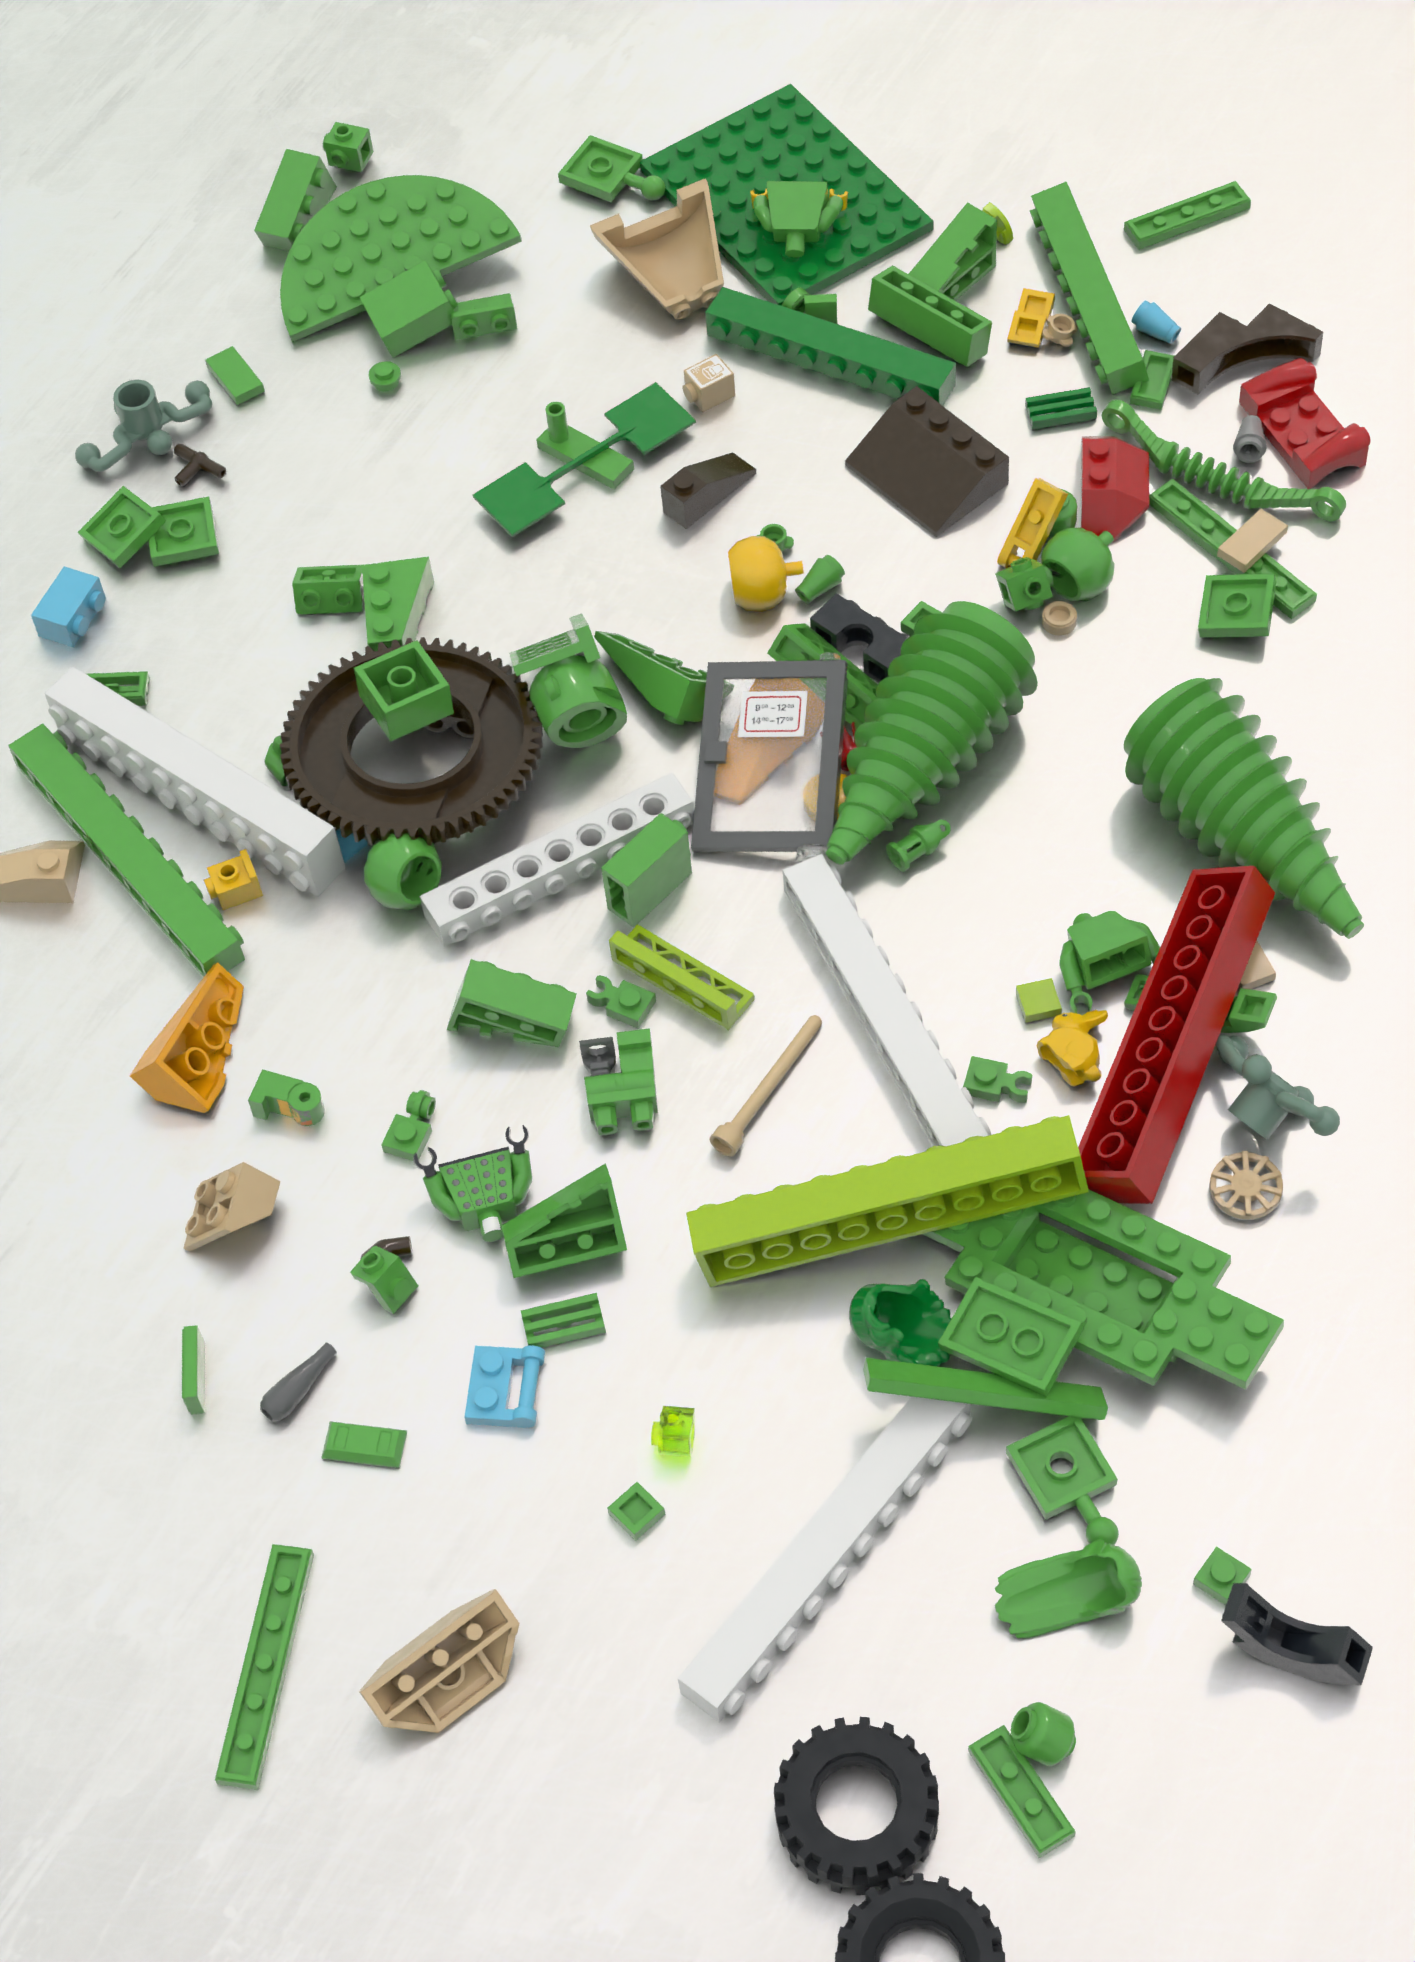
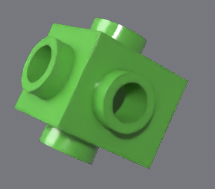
(348, 146)
(1025, 584)

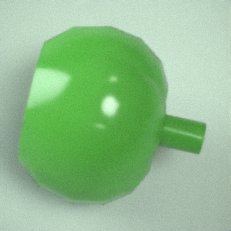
(1081, 561)
(401, 871)

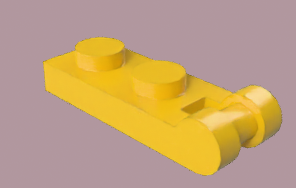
(1033, 522)

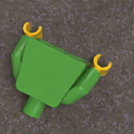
(797, 212)

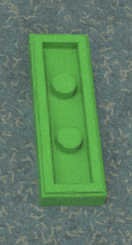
(1021, 1791)

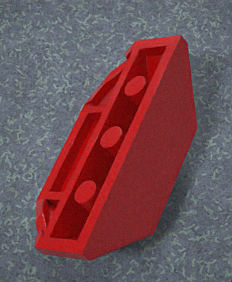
(1112, 484)

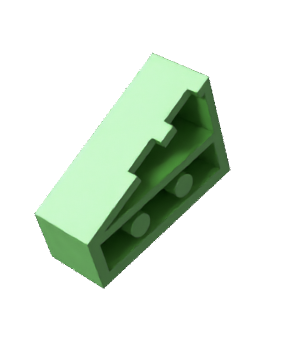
(296, 195)
(960, 253)
(395, 599)
(512, 1005)
(566, 1227)

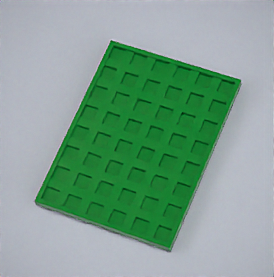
(789, 141)

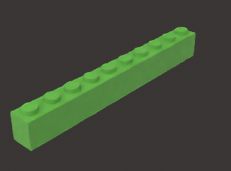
(126, 852)

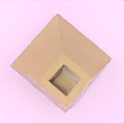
(230, 1203)

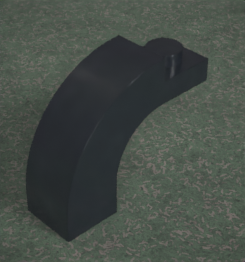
(1292, 1645)

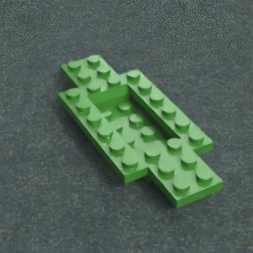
(1125, 1311)

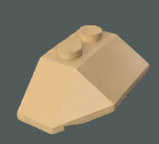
(445, 1667)

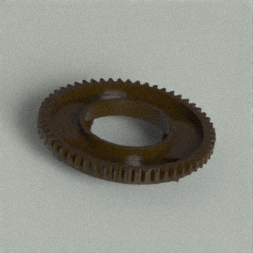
(487, 706)

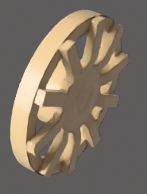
(1246, 1185)

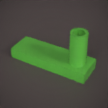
(568, 443)

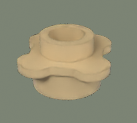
(1060, 329)

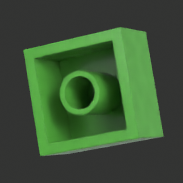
(404, 690)

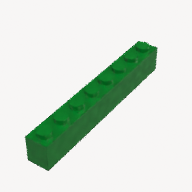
(827, 347)

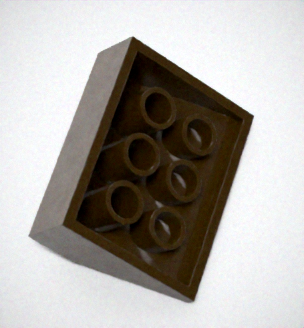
(929, 462)

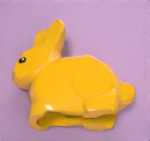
(1072, 1048)

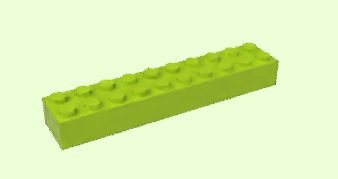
(887, 1201)

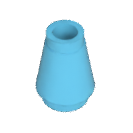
(1155, 322)

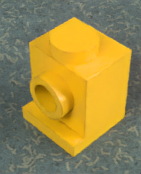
(233, 881)

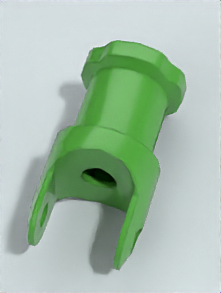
(924, 842)

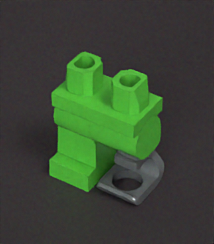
(621, 1093)

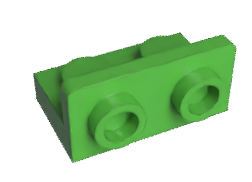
(483, 316)
(328, 589)

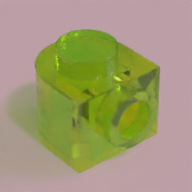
(675, 1431)

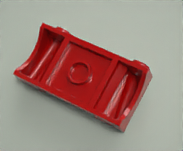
(1301, 423)

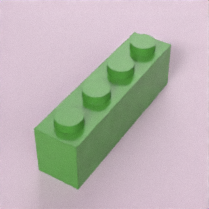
(930, 316)

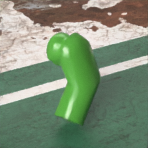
(273, 761)

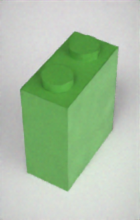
(410, 308)
(647, 869)

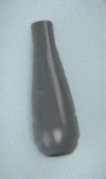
(292, 1388)

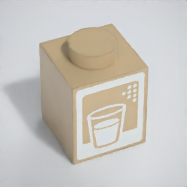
(709, 383)

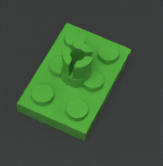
(1011, 1336)

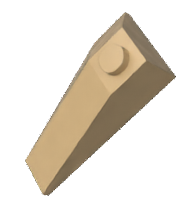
(41, 872)

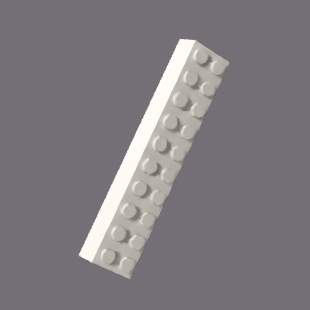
(196, 782)

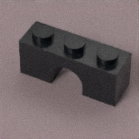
(846, 625)

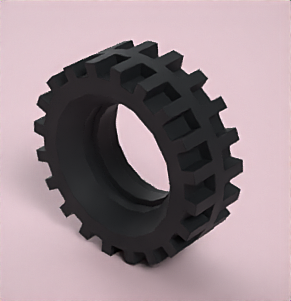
(856, 1862)
(921, 1906)

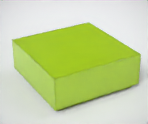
(1038, 1000)

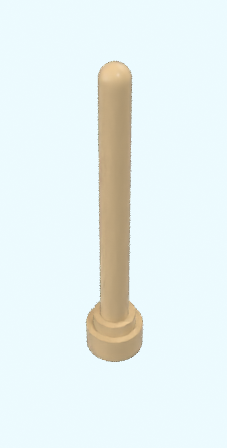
(728, 1137)

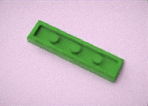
(1187, 215)

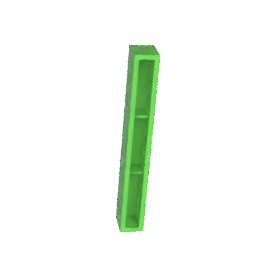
(1089, 288)

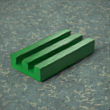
(1060, 403)

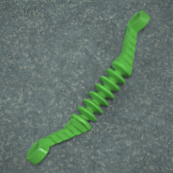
(1256, 495)

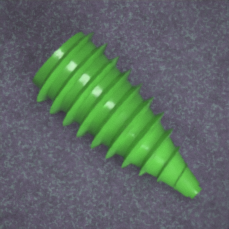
(930, 719)
(1235, 798)

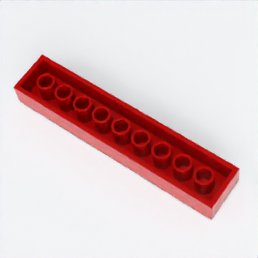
(1173, 1032)

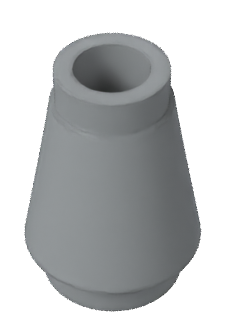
(1250, 440)

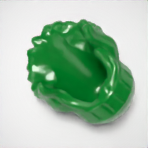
(901, 1321)

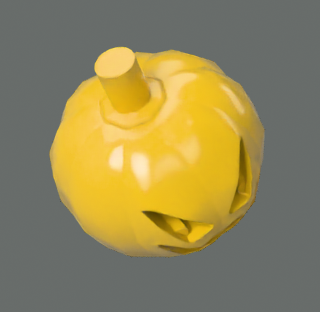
(759, 573)

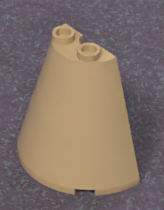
(671, 252)

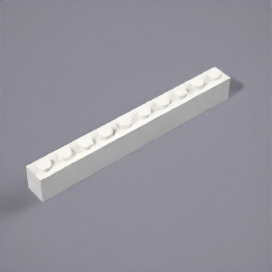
(881, 1004)
(820, 1554)

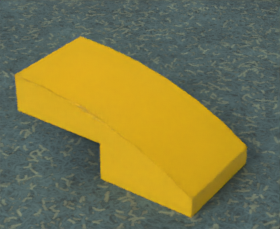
(1031, 317)

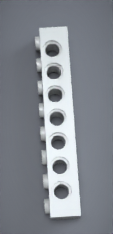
(540, 860)

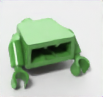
(1102, 951)

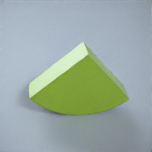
(1004, 230)

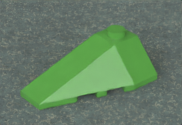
(659, 678)

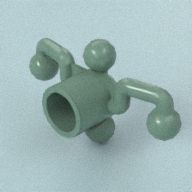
(142, 420)
(1268, 1096)

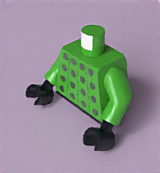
(481, 1187)

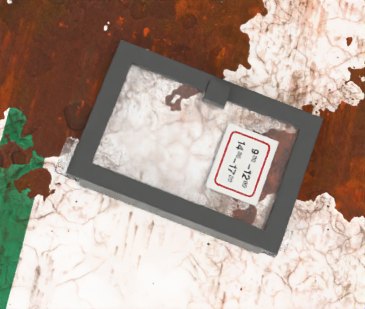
(770, 756)

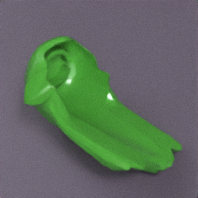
(1068, 1589)

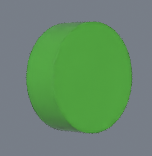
(795, 300)

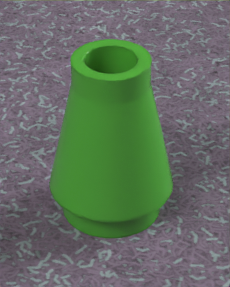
(822, 577)

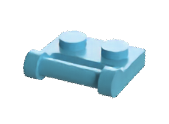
(492, 1383)

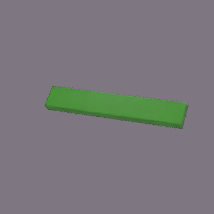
(1212, 531)
(981, 1389)
(264, 1667)

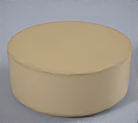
(1059, 618)

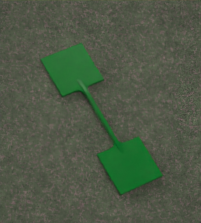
(526, 497)

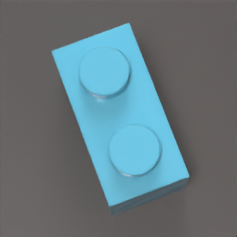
(68, 607)

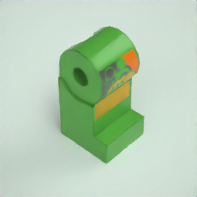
(286, 1097)

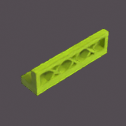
(678, 981)

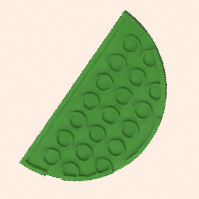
(379, 235)

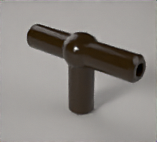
(197, 462)

